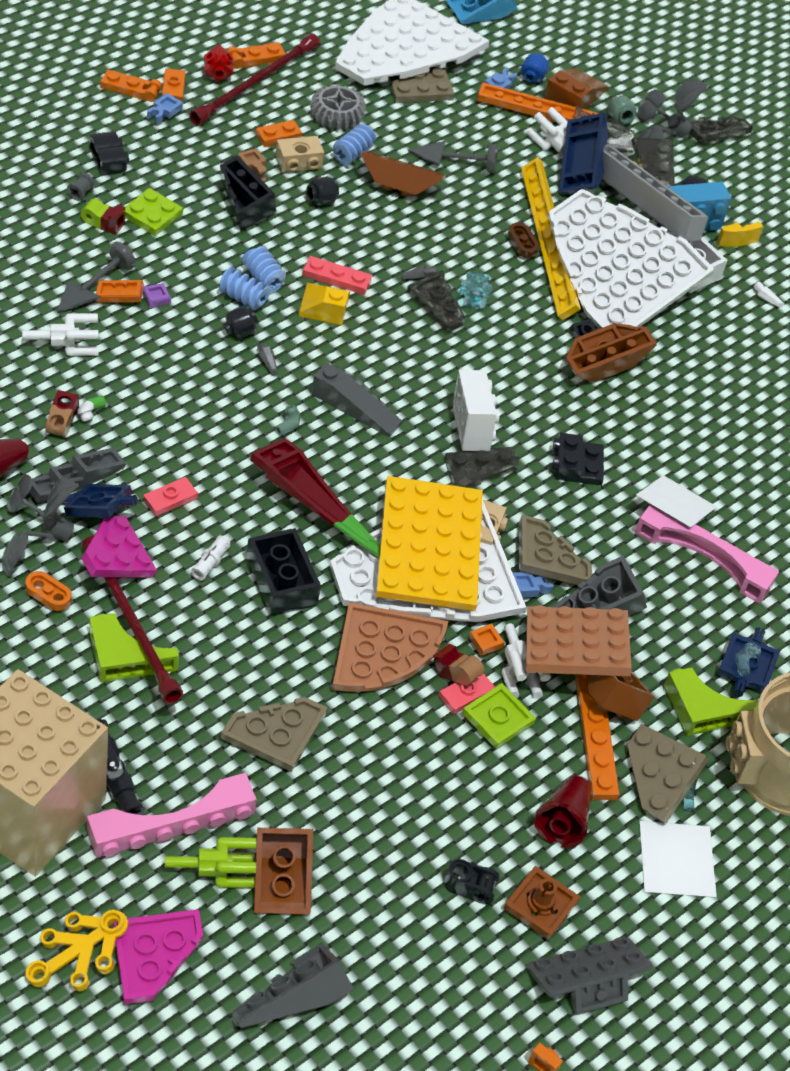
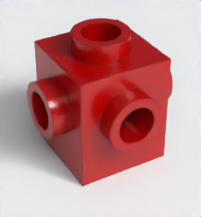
(218, 63)

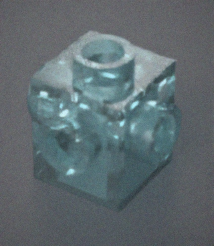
(476, 289)

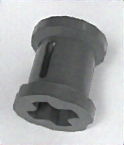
(81, 186)

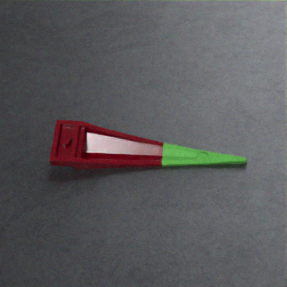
(295, 474)

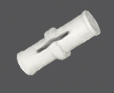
(210, 558)

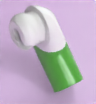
(90, 405)

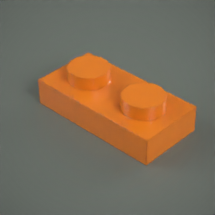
(270, 134)

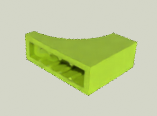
(120, 655)
(699, 706)

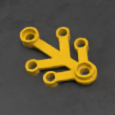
(81, 946)

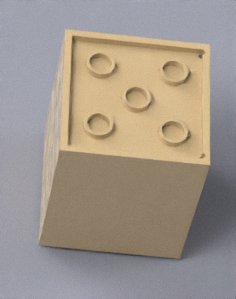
(48, 771)

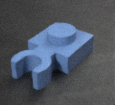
(502, 80)
(164, 106)
(530, 585)

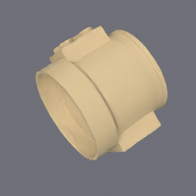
(756, 756)

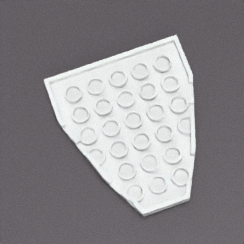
(405, 42)
(621, 261)
(498, 592)

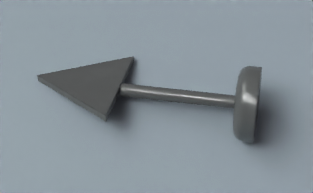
(434, 154)
(76, 295)

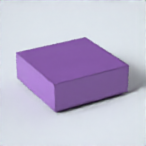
(156, 295)

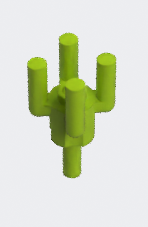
(218, 862)

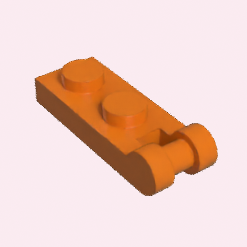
(256, 55)
(130, 85)

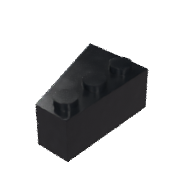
(246, 192)

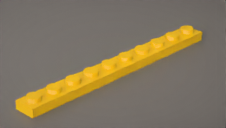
(541, 203)

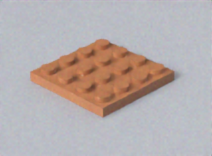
(578, 641)

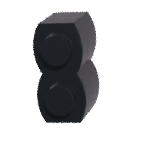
(108, 152)

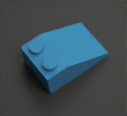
(481, 10)

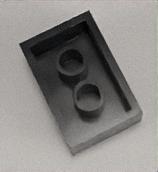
(283, 571)

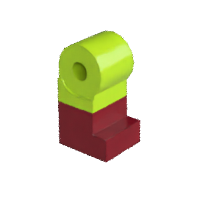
(104, 216)

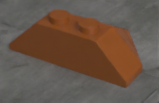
(399, 174)
(609, 351)

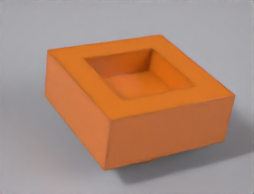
(486, 639)
(544, 1059)

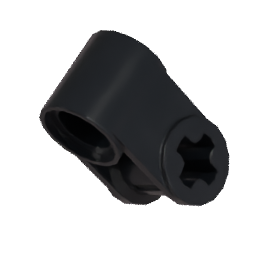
(473, 881)

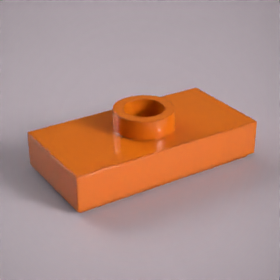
(174, 83)
(119, 291)

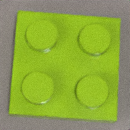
(152, 211)
(499, 716)

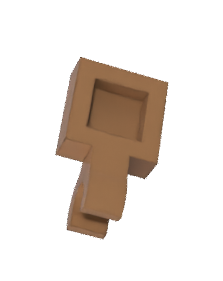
(255, 161)

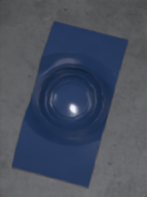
(583, 153)

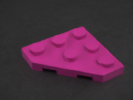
(117, 551)
(155, 951)

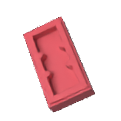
(170, 496)
(458, 695)

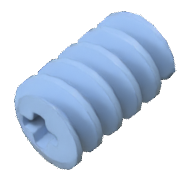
(353, 144)
(264, 268)
(242, 289)

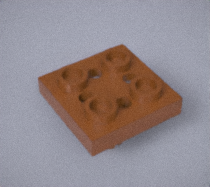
(546, 896)

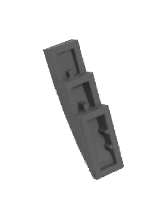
(82, 470)

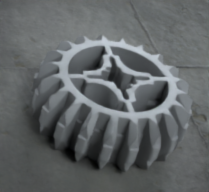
(338, 107)

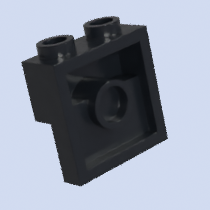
(578, 460)

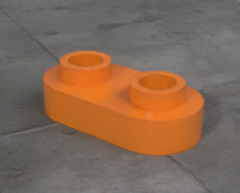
(50, 592)

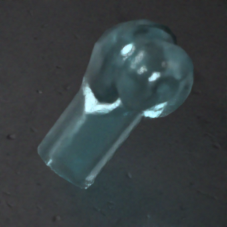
(748, 651)

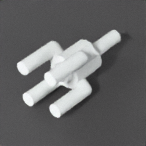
(555, 135)
(67, 335)
(516, 659)

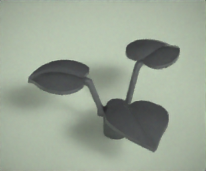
(685, 96)
(54, 525)

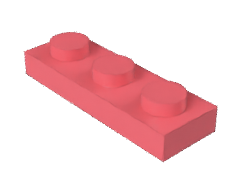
(337, 275)

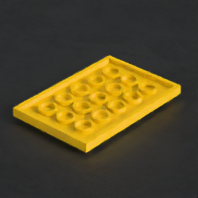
(430, 543)

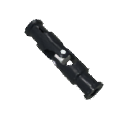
(121, 787)

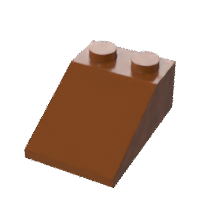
(574, 88)
(620, 694)
(283, 871)

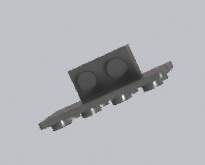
(592, 974)

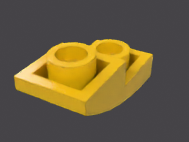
(736, 235)

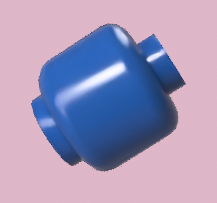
(534, 68)

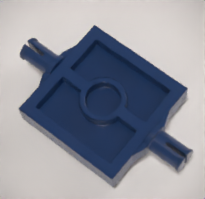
(99, 500)
(760, 668)

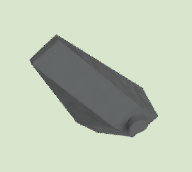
(354, 398)
(608, 588)
(311, 983)

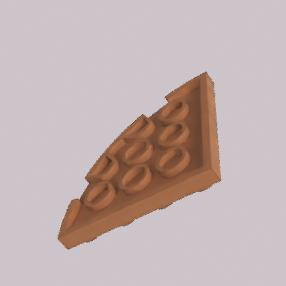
(384, 647)

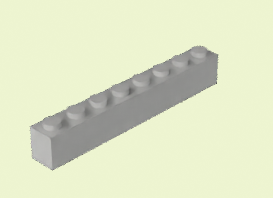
(652, 196)

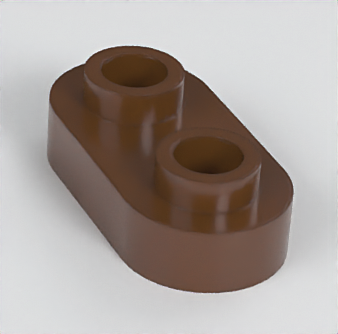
(523, 240)

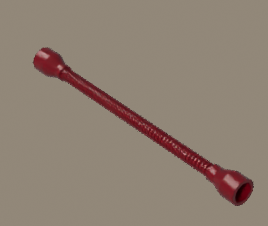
(202, 113)
(167, 685)

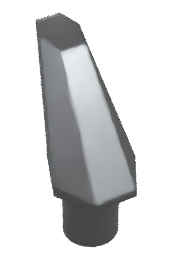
(419, 272)
(268, 358)

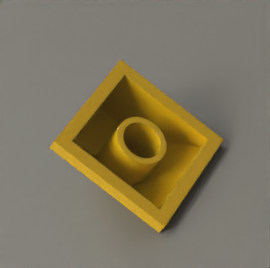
(324, 303)

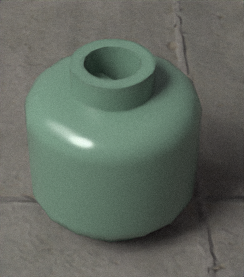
(622, 110)

